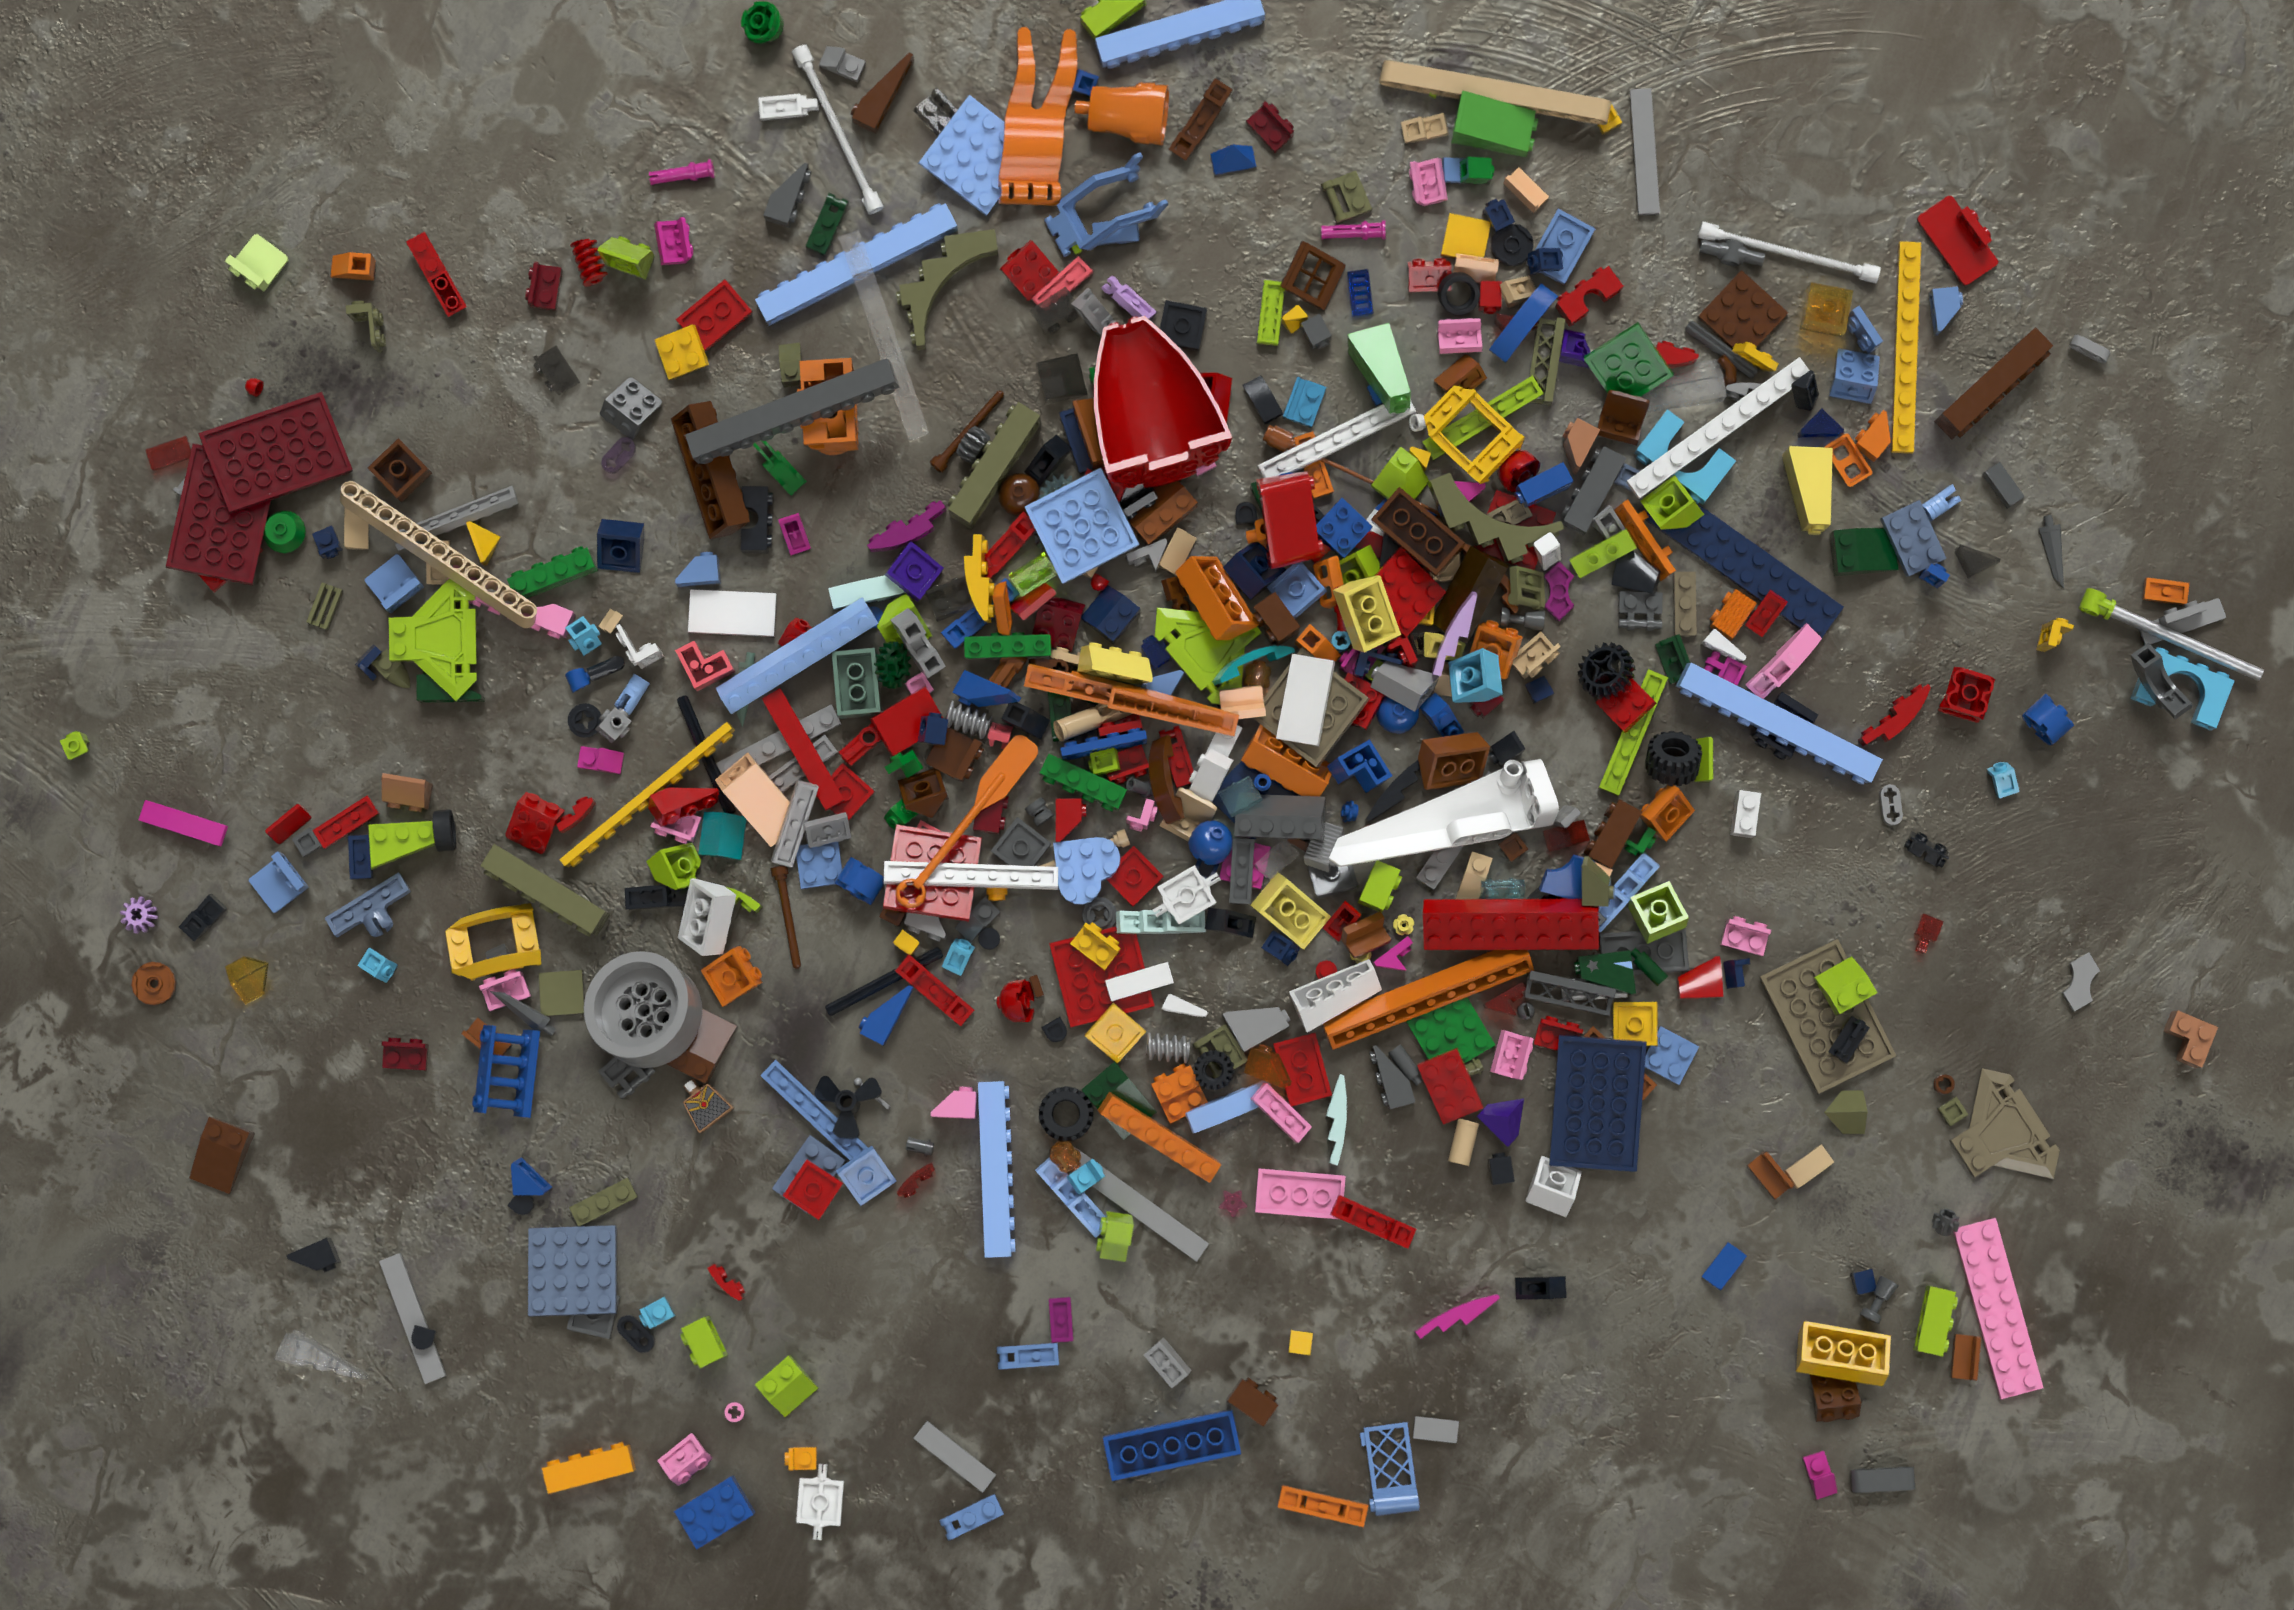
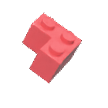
(704, 671)

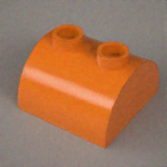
(1667, 811)

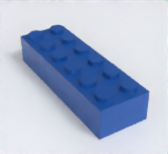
(1171, 1444)

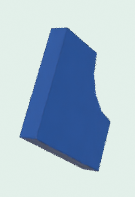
(1565, 880)

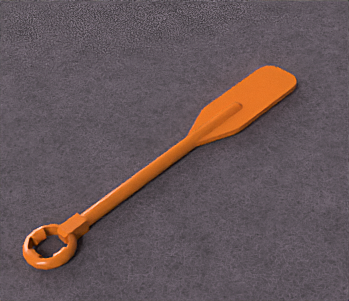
(992, 788)

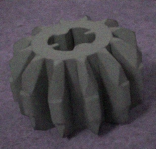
(972, 444)

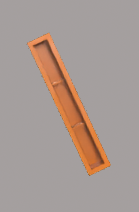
(1159, 1137)

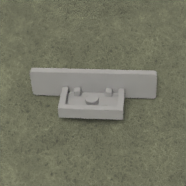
(2189, 618)

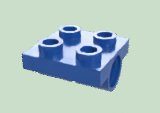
(1342, 528)

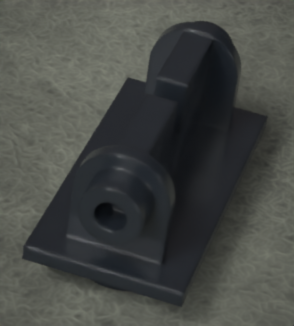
(1935, 852)
(1849, 1039)

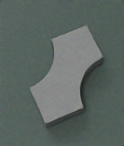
(2078, 991)

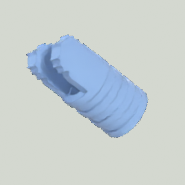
(1938, 505)
(634, 690)

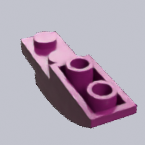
(899, 535)

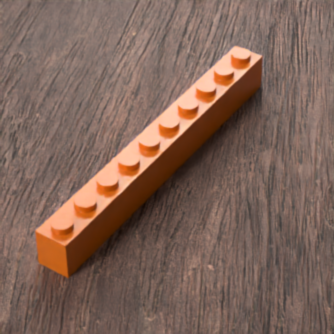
(1426, 995)

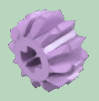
(146, 913)

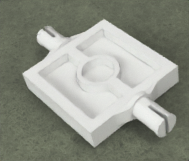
(1186, 894)
(820, 1501)

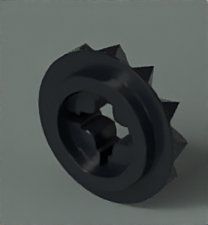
(576, 715)

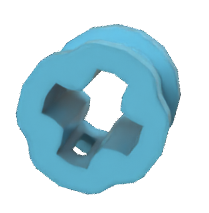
(1337, 635)

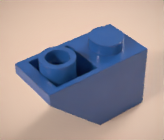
(1441, 716)

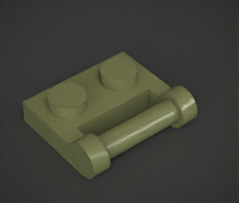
(1353, 194)
(1528, 581)
(1224, 1042)

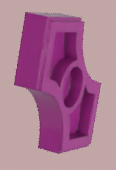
(1558, 582)

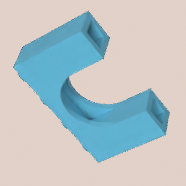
(1697, 484)
(2212, 686)

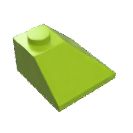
(1401, 471)
(1672, 505)

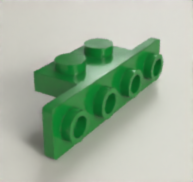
(1007, 646)

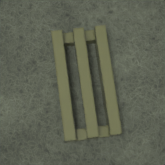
(316, 604)

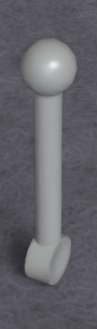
(858, 1082)

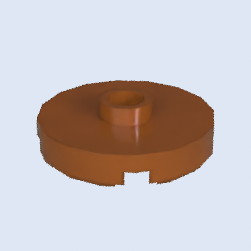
(143, 980)

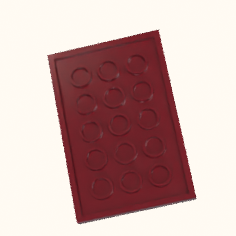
(275, 452)
(207, 536)

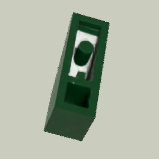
(430, 692)

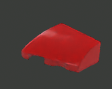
(1702, 981)

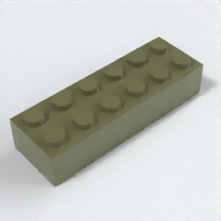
(994, 465)
(541, 888)

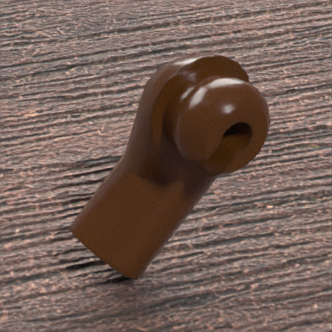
(1730, 370)

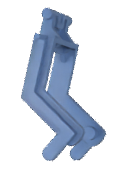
(1069, 225)

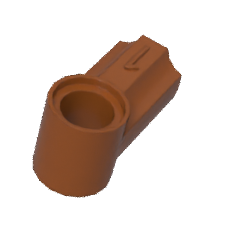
(1007, 670)

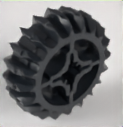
(1606, 659)

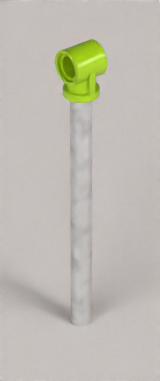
(2095, 603)

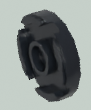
(1512, 245)

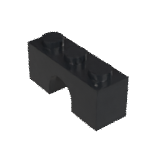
(757, 538)

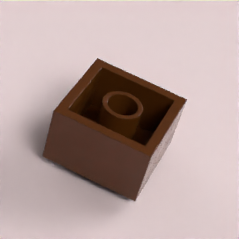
(399, 470)
(1275, 619)
(1252, 1401)

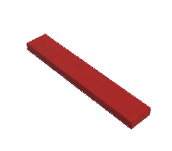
(803, 748)

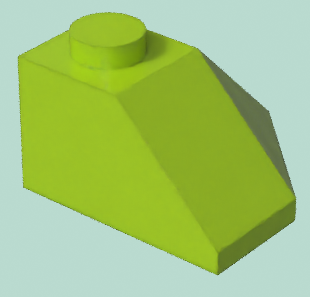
(1359, 565)
(893, 609)
(675, 865)

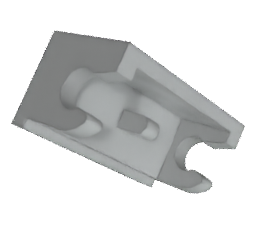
(1092, 311)
(1167, 1362)

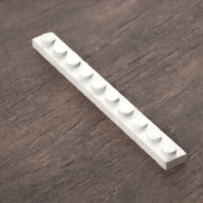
(1716, 429)

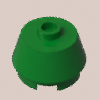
(762, 22)
(284, 531)

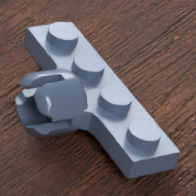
(370, 908)

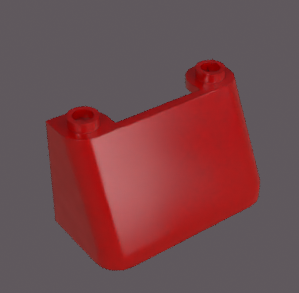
(1289, 519)

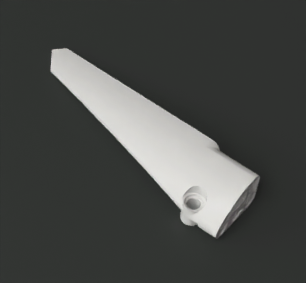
(1469, 815)

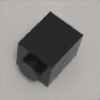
(1500, 1169)

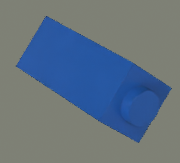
(1544, 485)

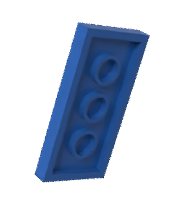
(1073, 750)

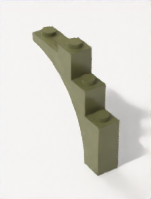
(960, 252)
(1457, 510)

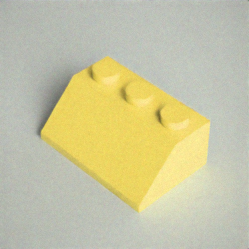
(1366, 613)
(1114, 664)

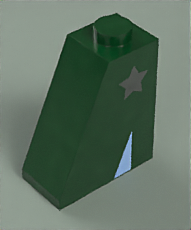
(1608, 970)

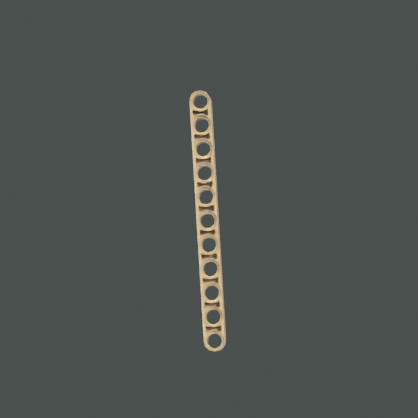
(1452, 84)
(441, 563)

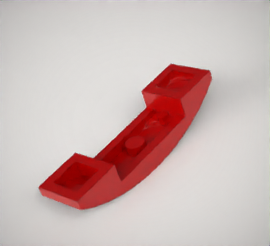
(1009, 544)
(934, 990)
(1373, 1221)

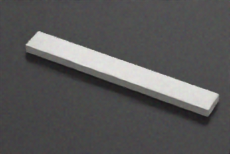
(1332, 441)
(975, 875)

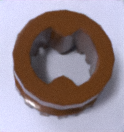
(1940, 1078)

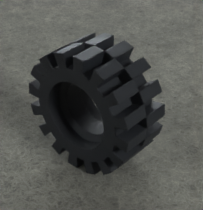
(1227, 1070)

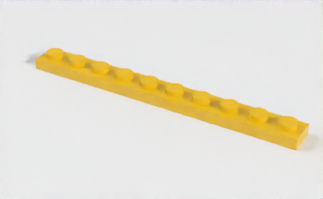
(1906, 347)
(641, 801)

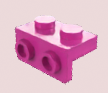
(673, 241)

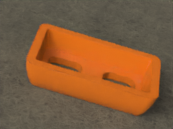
(1854, 457)
(1333, 579)
(1002, 608)

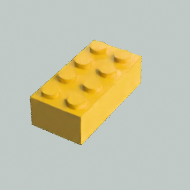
(1843, 1353)

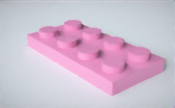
(1298, 1193)

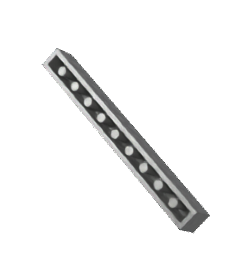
(792, 411)

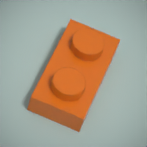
(2165, 591)

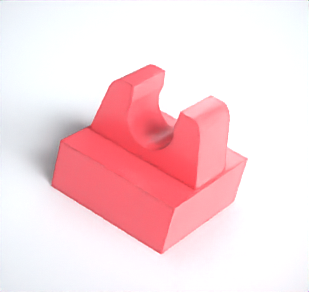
(1000, 733)

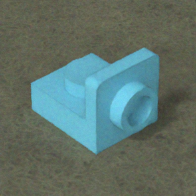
(2003, 779)
(958, 956)
(377, 965)
(1086, 1176)
(656, 1313)

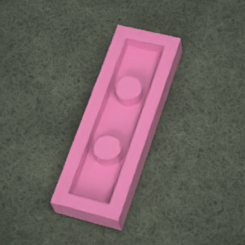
(1281, 1112)

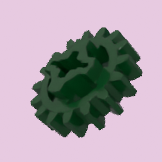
(892, 665)

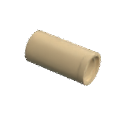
(1077, 724)
(1463, 1142)

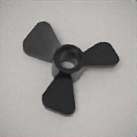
(846, 1124)

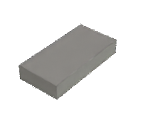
(1566, 816)
(1435, 1429)

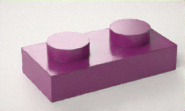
(1061, 1319)

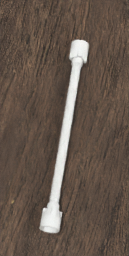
(871, 199)
(1866, 272)

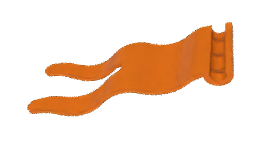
(1036, 135)

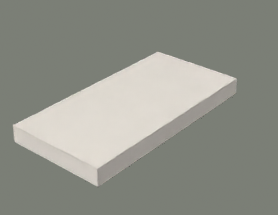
(732, 613)
(1305, 700)

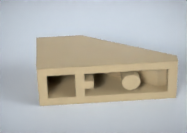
(1475, 872)

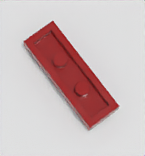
(346, 822)

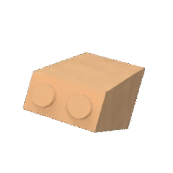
(755, 797)

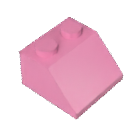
(958, 1105)

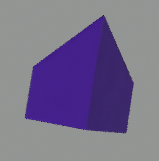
(1574, 348)
(1503, 1119)

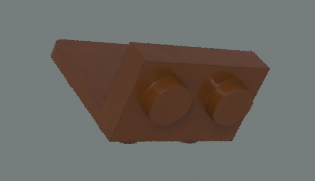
(1622, 417)
(956, 755)
(1835, 1398)

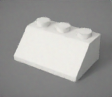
(706, 917)

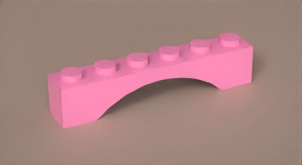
(549, 617)

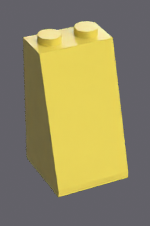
(1811, 485)

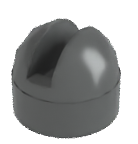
(1521, 1013)

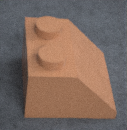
(1578, 442)
(406, 791)

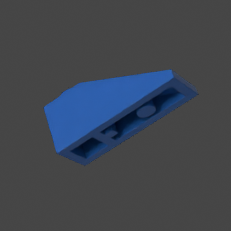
(982, 692)
(883, 1019)

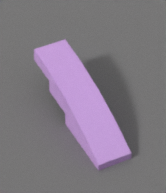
(1458, 627)

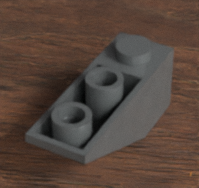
(784, 200)
(1395, 1085)

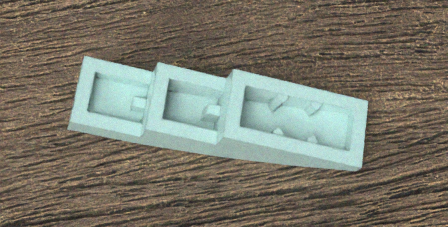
(870, 589)
(1147, 923)
(1338, 1111)

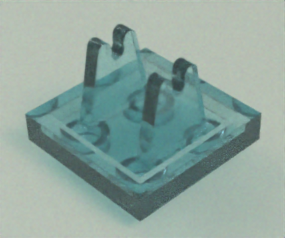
(1502, 889)

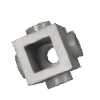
(607, 727)

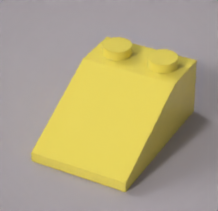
(1290, 910)

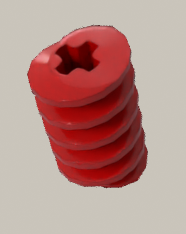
(588, 261)

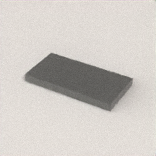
(1667, 952)

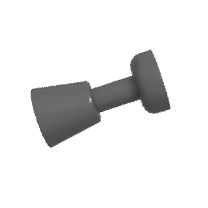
(1530, 620)
(1883, 1291)

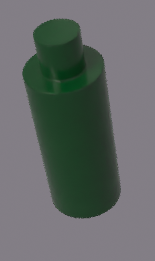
(1648, 966)

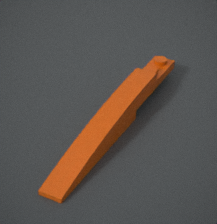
(1131, 699)

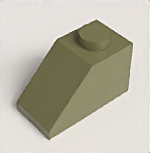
(789, 361)
(1595, 885)

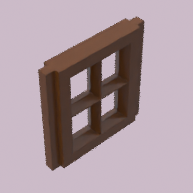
(1329, 284)

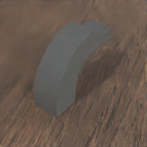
(2152, 674)

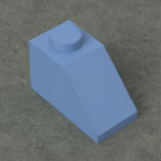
(1943, 306)
(700, 571)
(1165, 683)

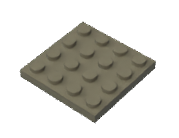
(1342, 708)

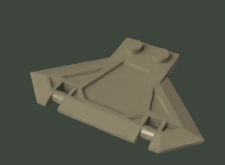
(2004, 1131)

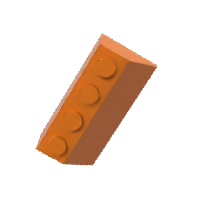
(1215, 597)
(1285, 764)

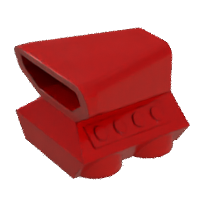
(1967, 694)

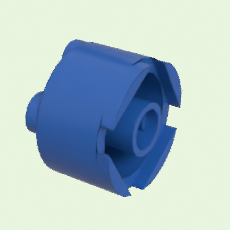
(2048, 720)
(860, 881)

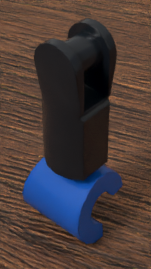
(580, 679)

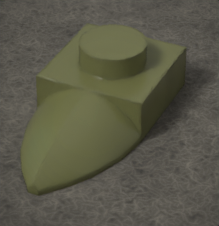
(392, 671)

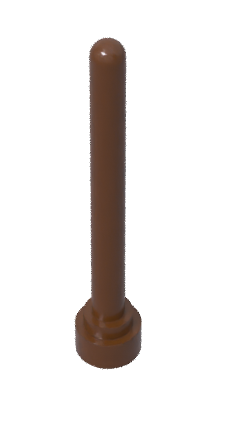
(940, 462)
(780, 875)

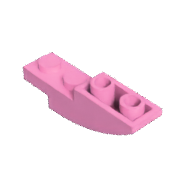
(1786, 661)

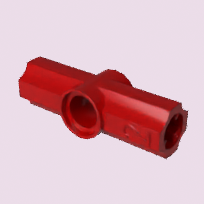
(857, 747)

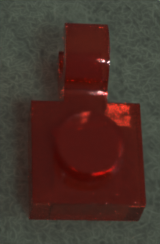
(1928, 930)

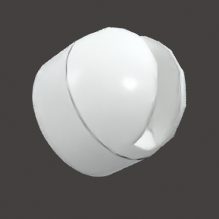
(1417, 422)

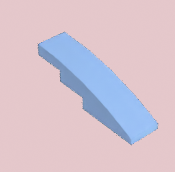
(1628, 886)
(1223, 1108)
(1079, 1204)

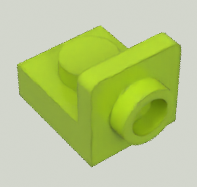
(1104, 762)

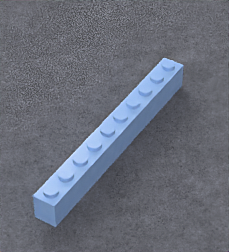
(836, 275)
(1778, 723)

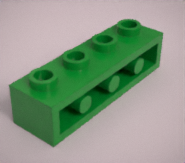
(554, 573)
(1083, 782)

